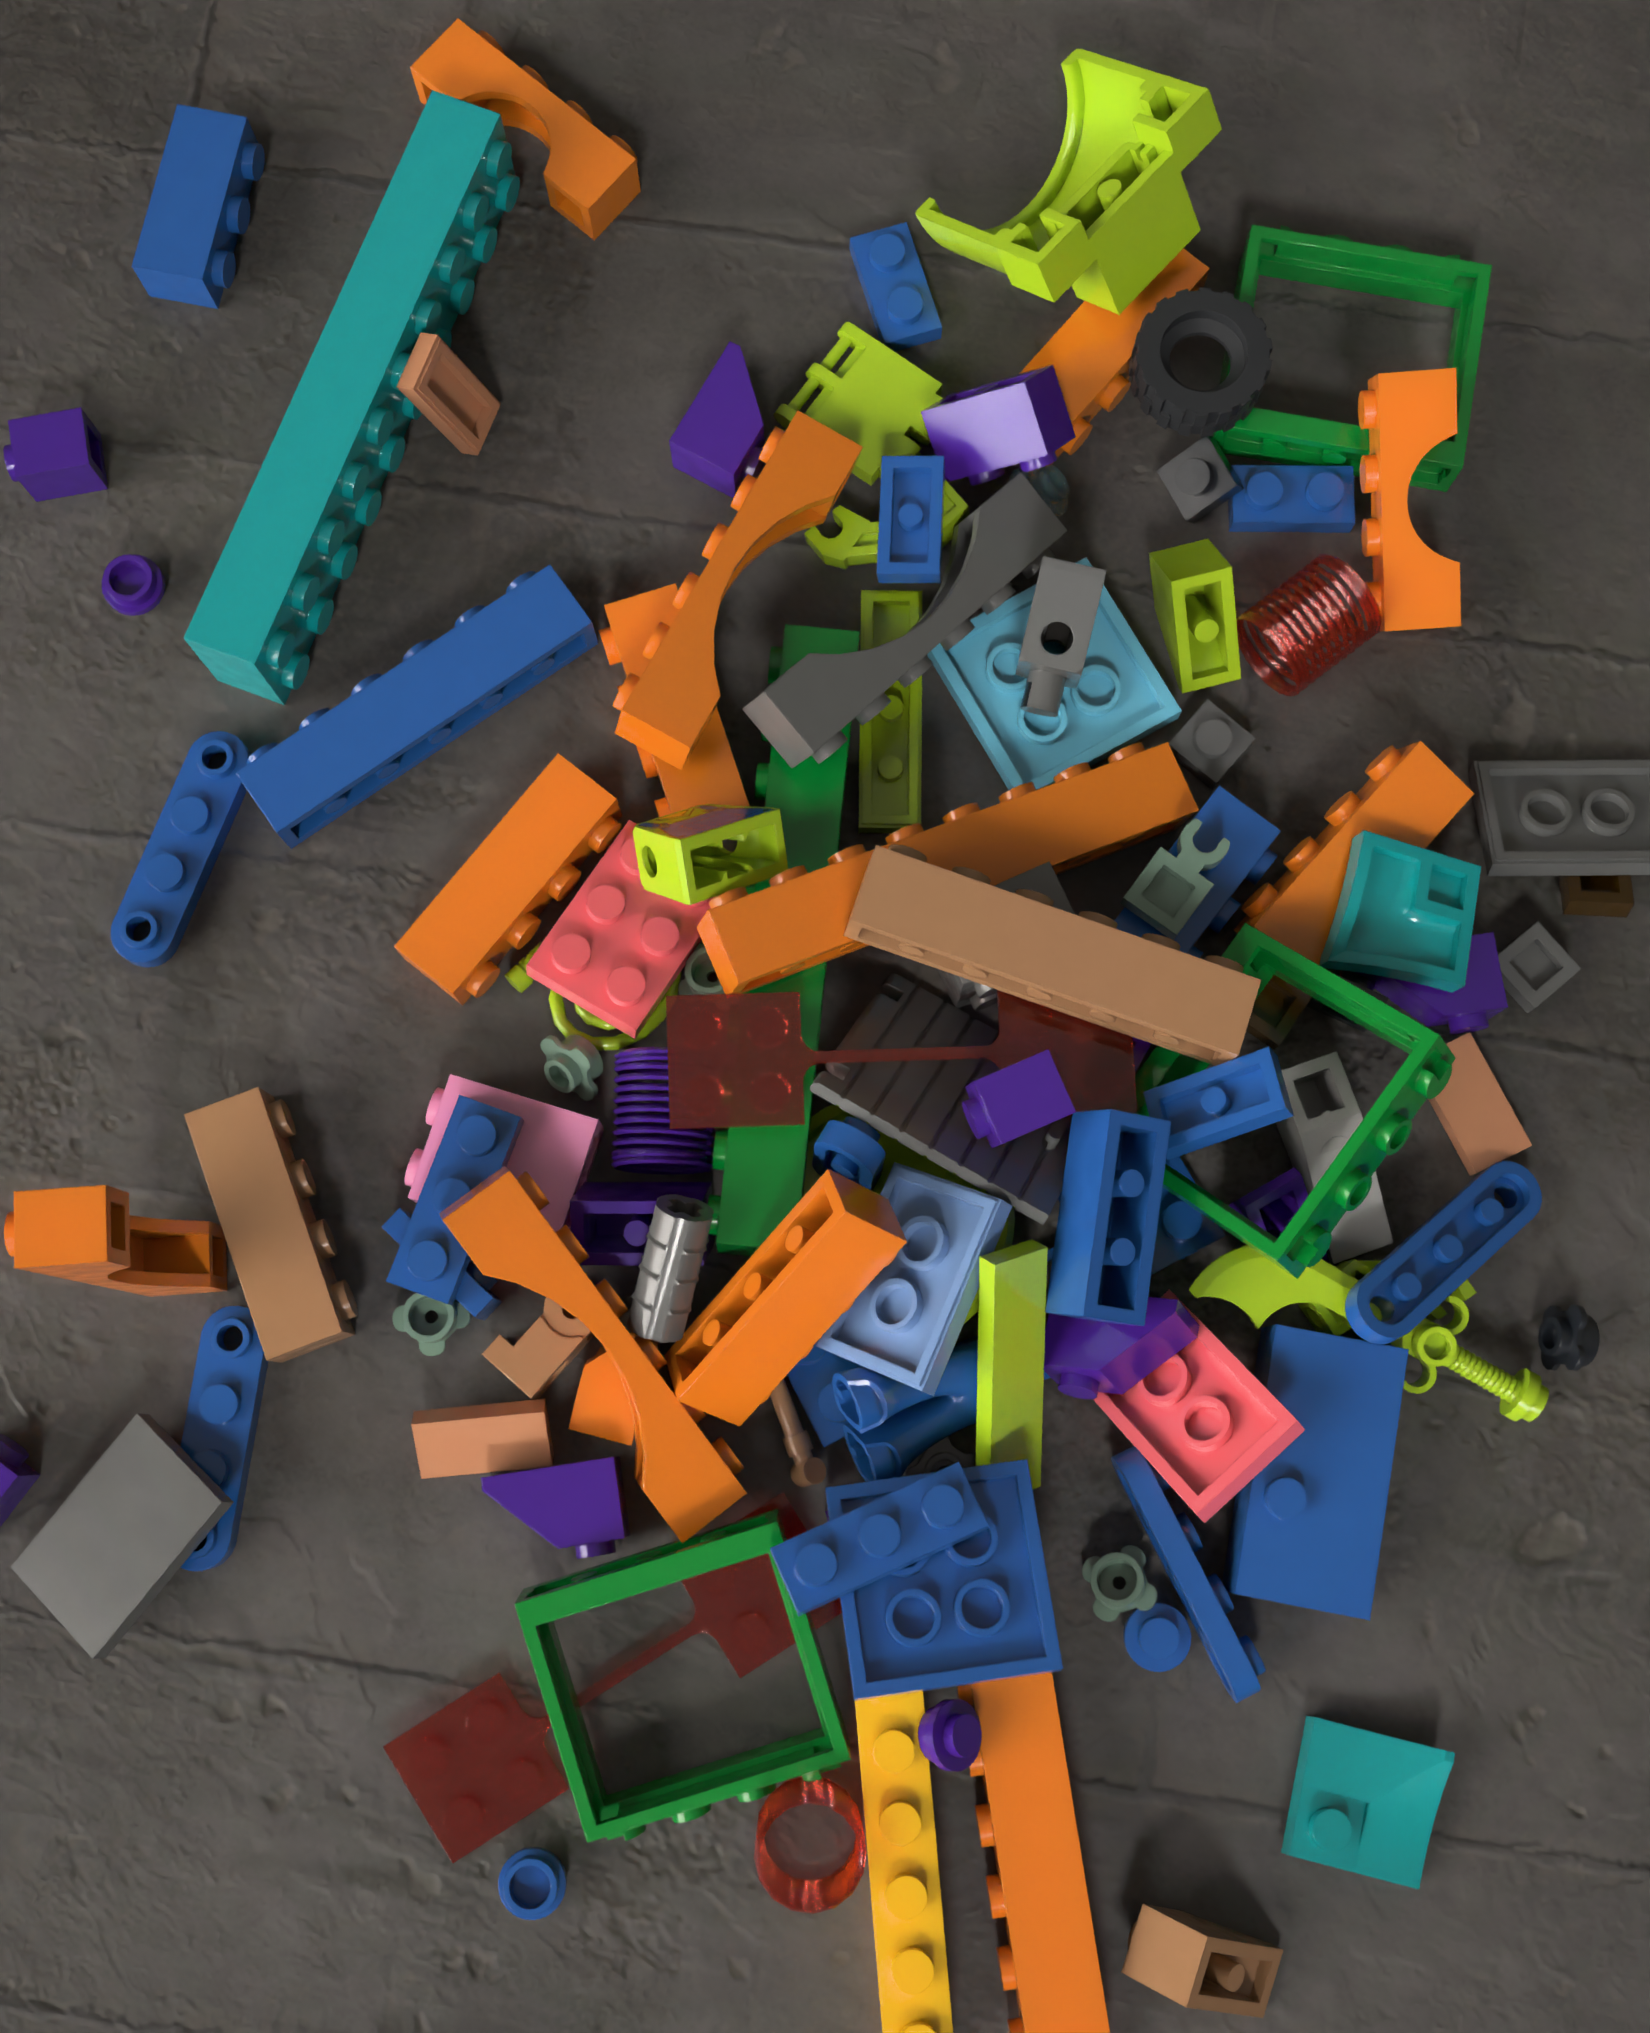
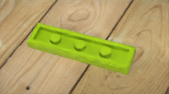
(893, 738)
(1011, 1356)

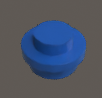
(1157, 1637)
(532, 1883)

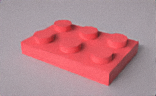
(618, 942)
(1203, 1422)

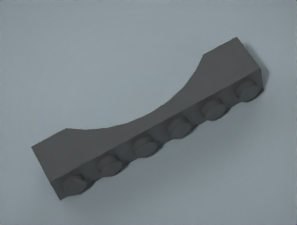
(826, 691)

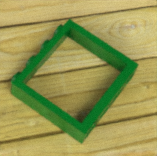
(1374, 270)
(1378, 1135)
(692, 1791)

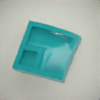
(1404, 914)
(1364, 1801)

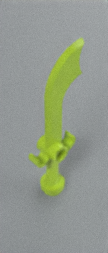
(1263, 1288)

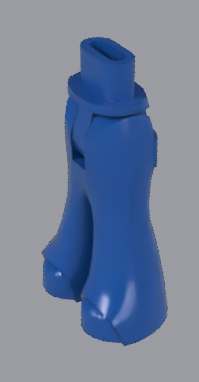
(897, 1422)

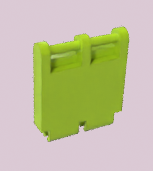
(869, 400)

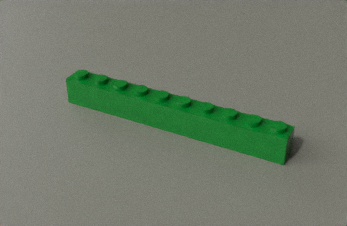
(768, 1163)

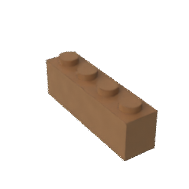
(271, 1224)

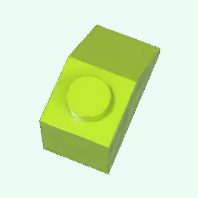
(1196, 613)

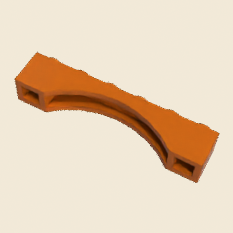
(679, 688)
(94, 1241)
(674, 1460)

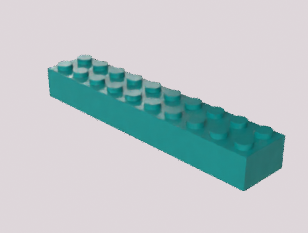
(347, 413)

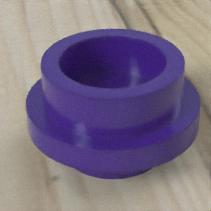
(133, 584)
(950, 1735)

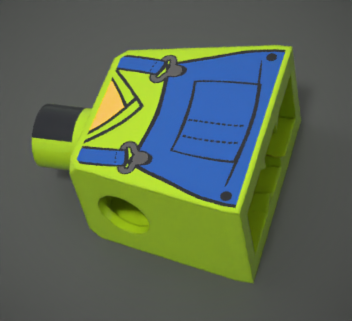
(685, 854)

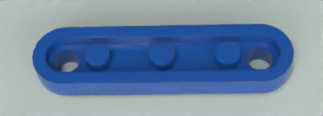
(181, 851)
(1443, 1252)
(224, 1422)
(1201, 1596)

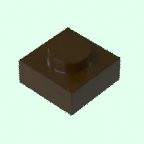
(1597, 895)
(1276, 1011)

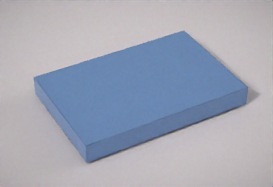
(920, 1301)

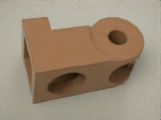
(541, 1351)

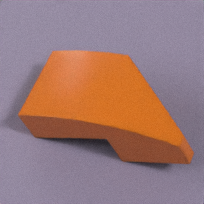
(601, 1401)

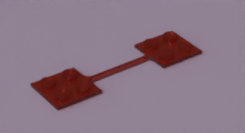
(745, 1057)
(486, 1759)

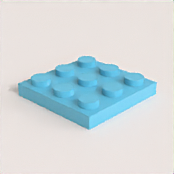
(1110, 709)

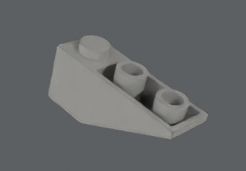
(1315, 1135)

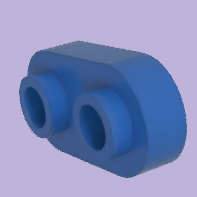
(851, 1151)

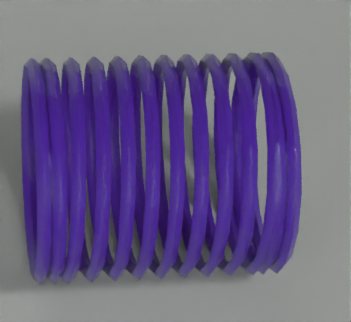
(634, 1151)

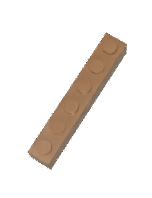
(1053, 955)

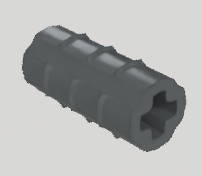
(670, 1268)

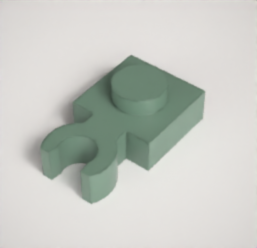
(1171, 885)

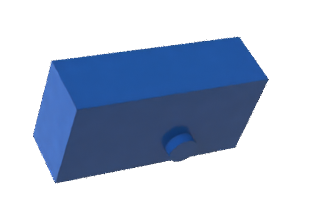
(1317, 1512)

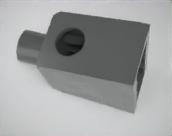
(1060, 613)

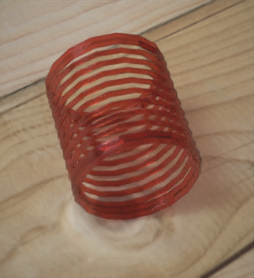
(1295, 657)
(823, 1892)

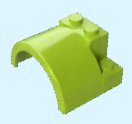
(1114, 195)

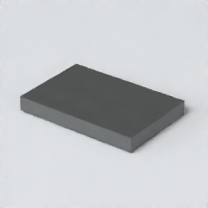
(1563, 816)
(121, 1535)

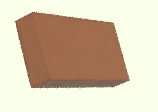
(448, 394)
(1477, 1110)
(482, 1438)

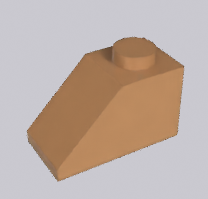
(1201, 1962)

